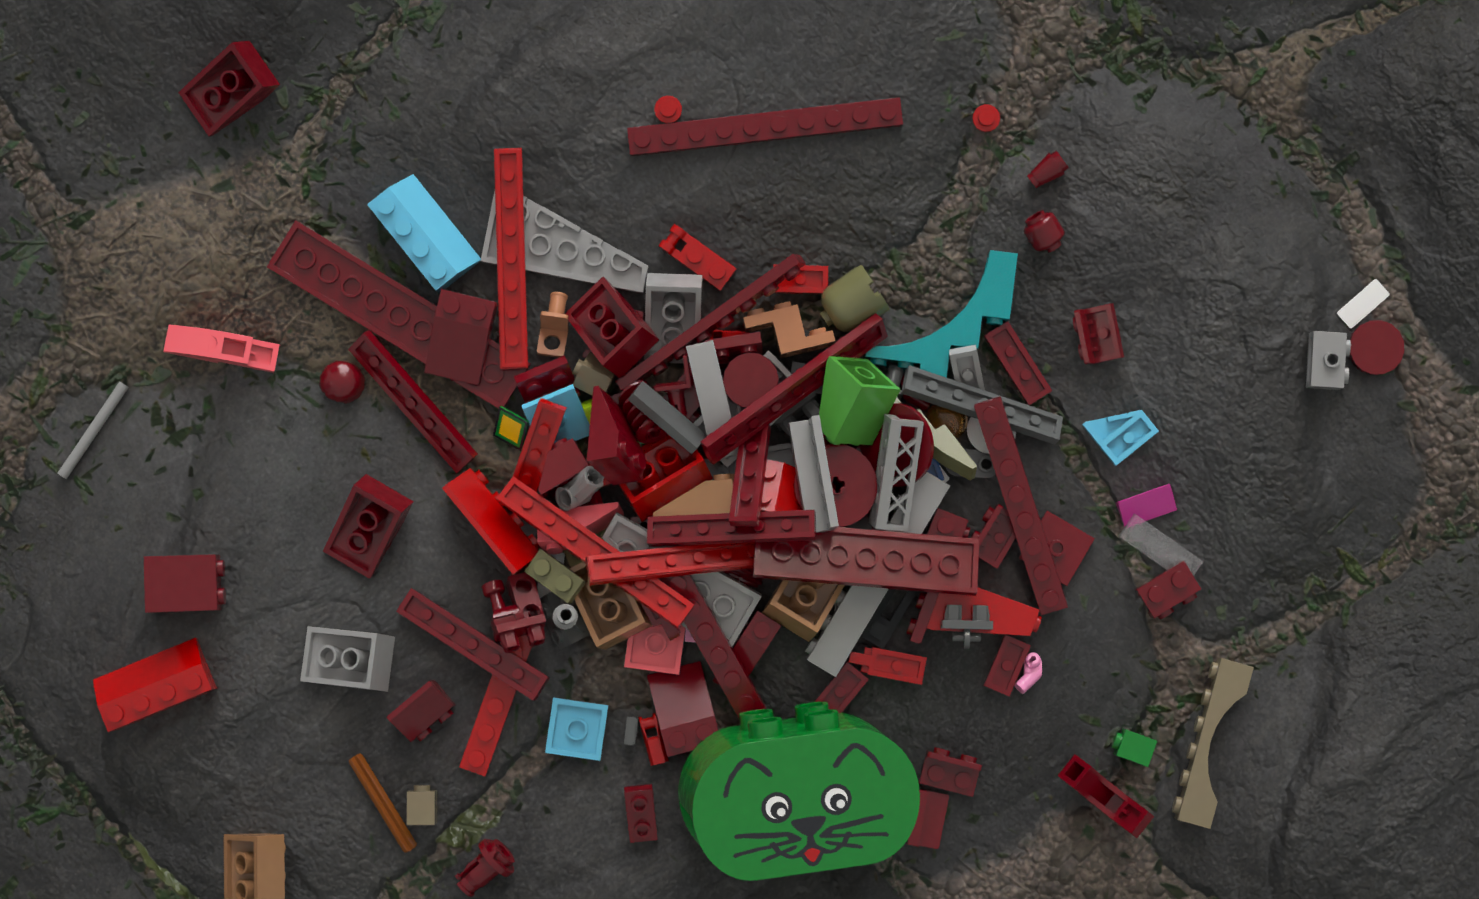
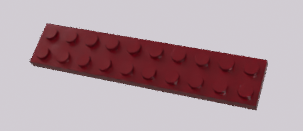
(377, 303)

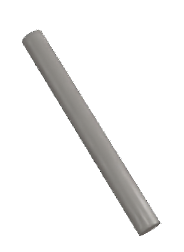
(92, 430)

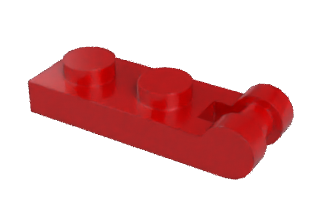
(698, 258)

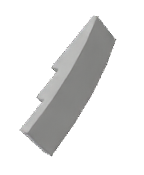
(709, 386)

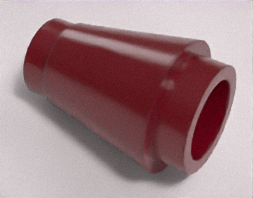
(1048, 169)

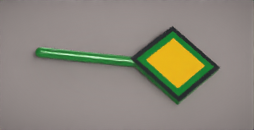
(510, 428)

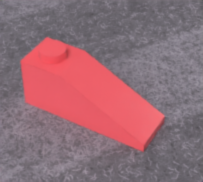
(592, 517)

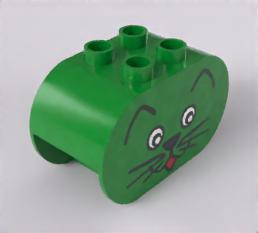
(798, 794)

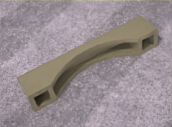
(1197, 799)

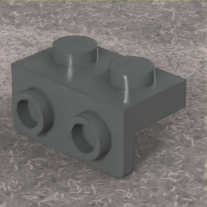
(562, 637)

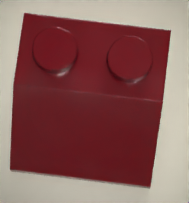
(561, 467)
(422, 711)

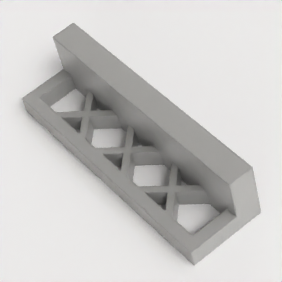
(886, 469)
(813, 472)

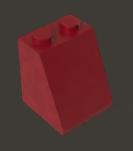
(183, 583)

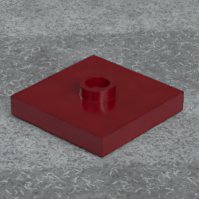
(1066, 545)

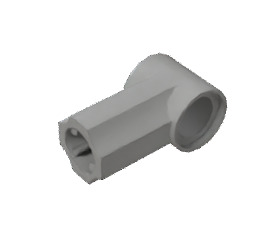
(579, 489)

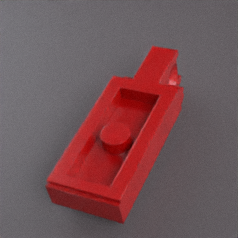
(890, 664)

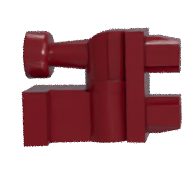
(519, 619)

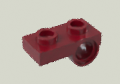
(640, 813)

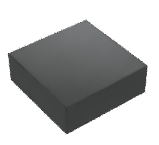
(631, 730)

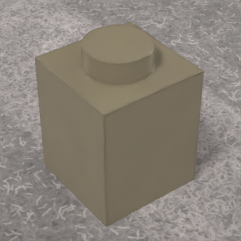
(590, 374)
(422, 806)

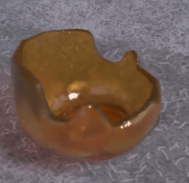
(954, 421)

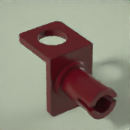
(675, 390)

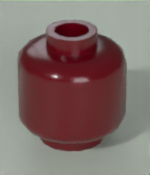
(1044, 231)

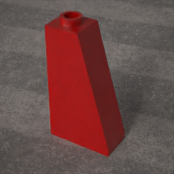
(1007, 615)

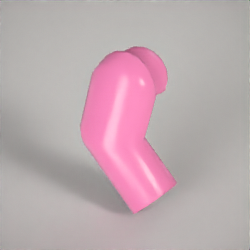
(1032, 672)

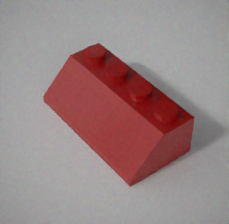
(492, 520)
(153, 685)

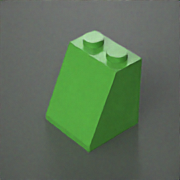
(854, 401)

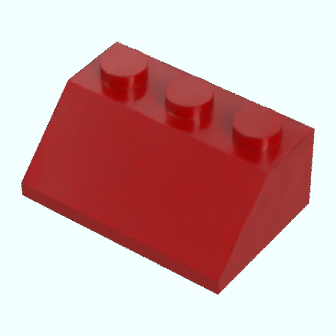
(667, 476)

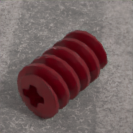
(644, 427)

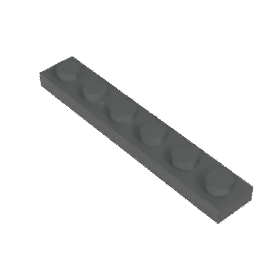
(962, 397)

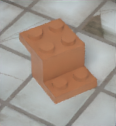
(788, 330)

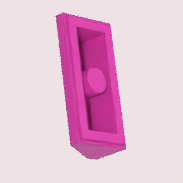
(1147, 504)

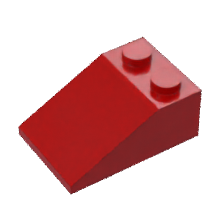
(779, 487)

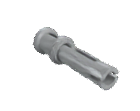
(559, 622)

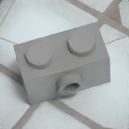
(1327, 360)

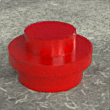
(668, 109)
(986, 118)

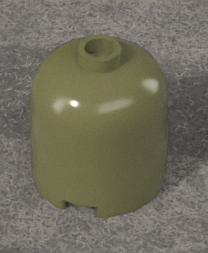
(851, 301)

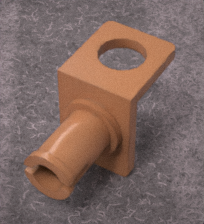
(554, 324)

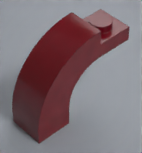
(1105, 796)

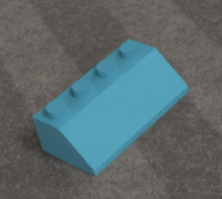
(424, 232)

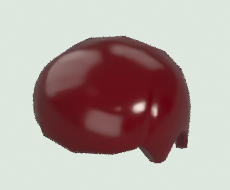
(342, 382)

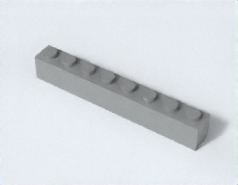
(859, 603)

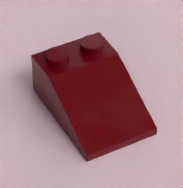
(229, 87)
(611, 328)
(460, 337)
(612, 442)
(367, 525)
(683, 708)

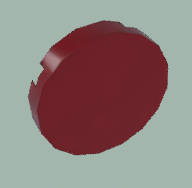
(1376, 347)
(749, 378)

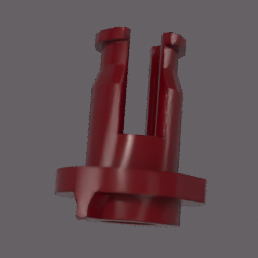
(492, 860)

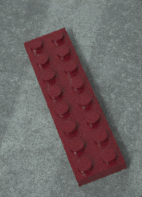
(874, 560)

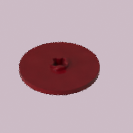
(907, 433)
(857, 481)

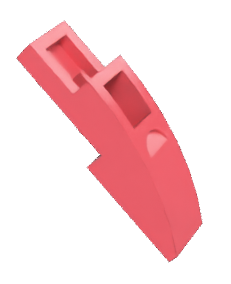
(221, 347)

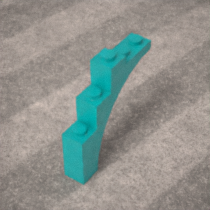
(990, 302)

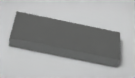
(667, 417)

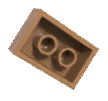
(609, 611)

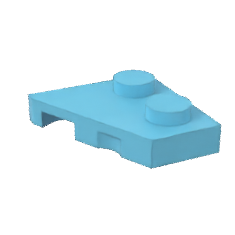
(1121, 434)

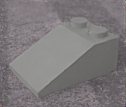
(671, 306)
(347, 658)

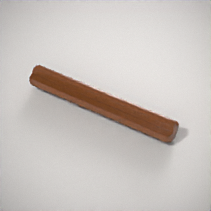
(382, 803)

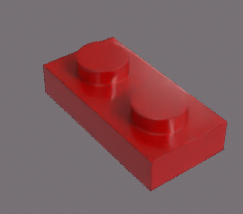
(810, 281)

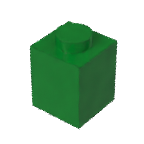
(1133, 747)

